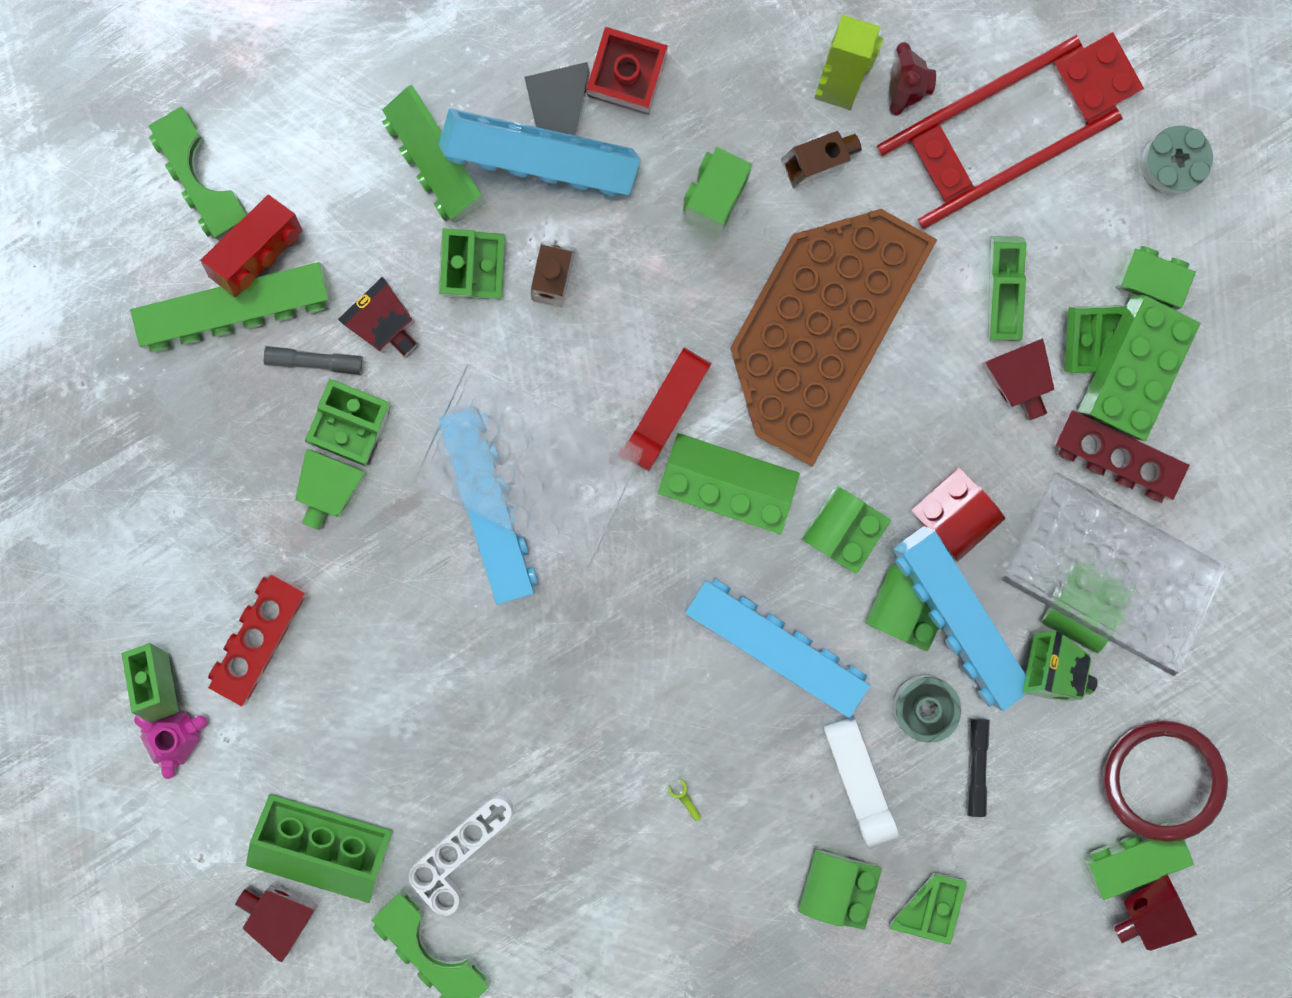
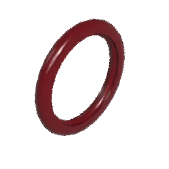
(1161, 832)

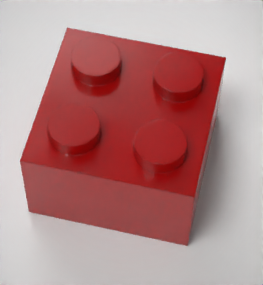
(626, 69)

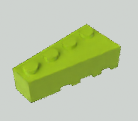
(849, 57)

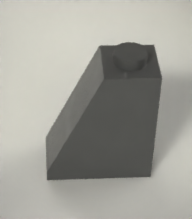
(558, 97)

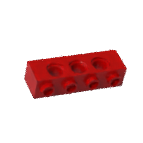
(289, 600)

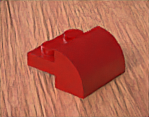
(959, 514)

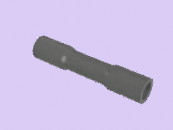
(292, 358)

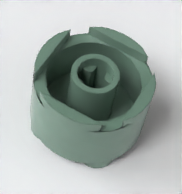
(1184, 143)
(945, 709)

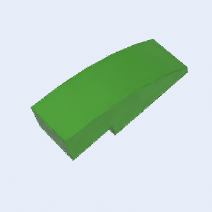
(1007, 287)

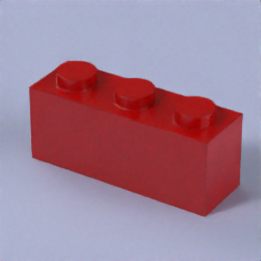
(251, 245)

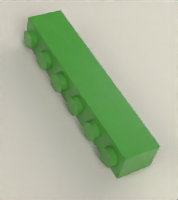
(218, 310)

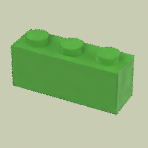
(1135, 864)

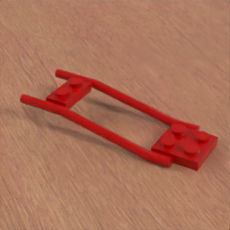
(1095, 77)

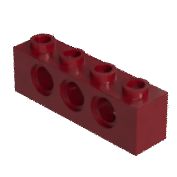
(1168, 470)

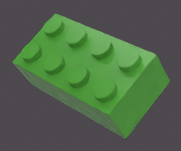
(718, 191)
(1139, 367)

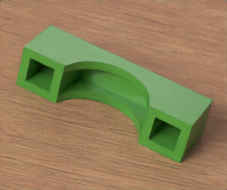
(179, 139)
(401, 923)

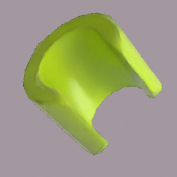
(686, 801)

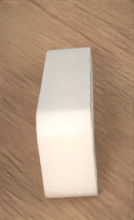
(861, 783)
(464, 847)

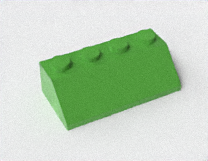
(421, 136)
(729, 483)
(318, 848)

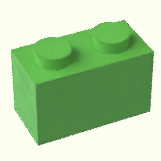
(1156, 277)
(149, 682)

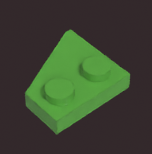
(1089, 335)
(933, 909)

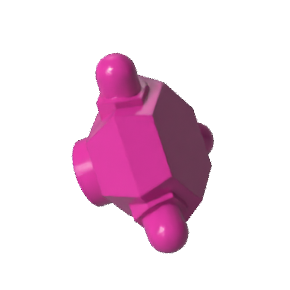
(170, 739)

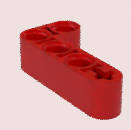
(669, 405)

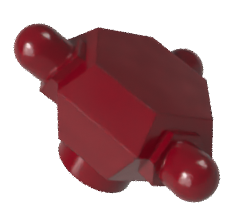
(909, 79)

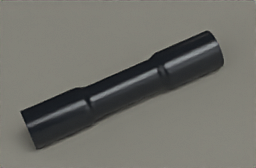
(977, 788)

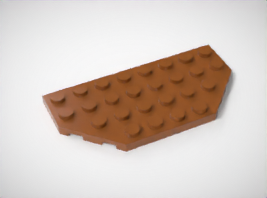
(823, 325)

